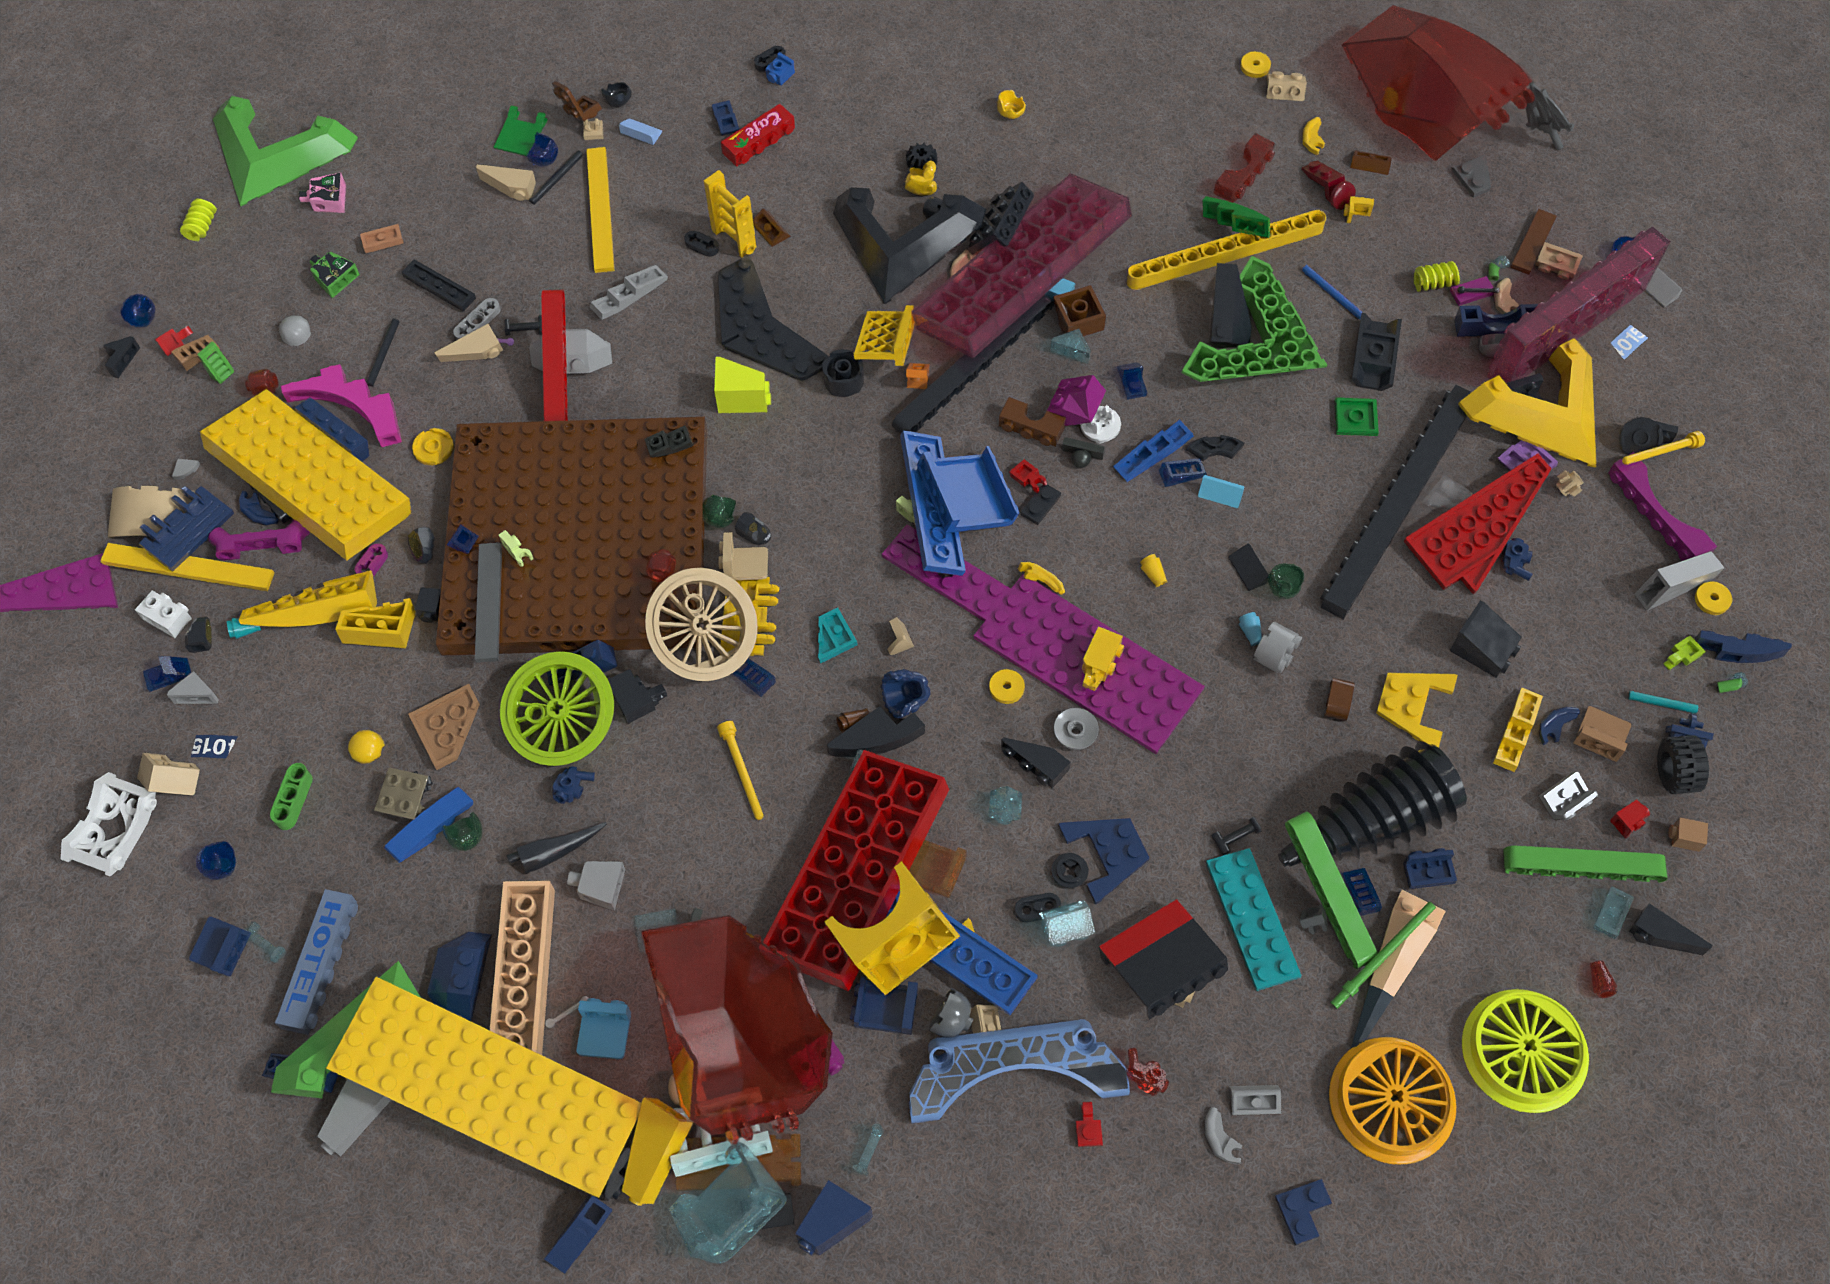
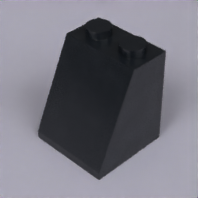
(1487, 641)

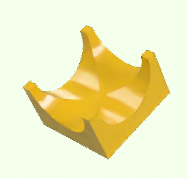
(901, 941)

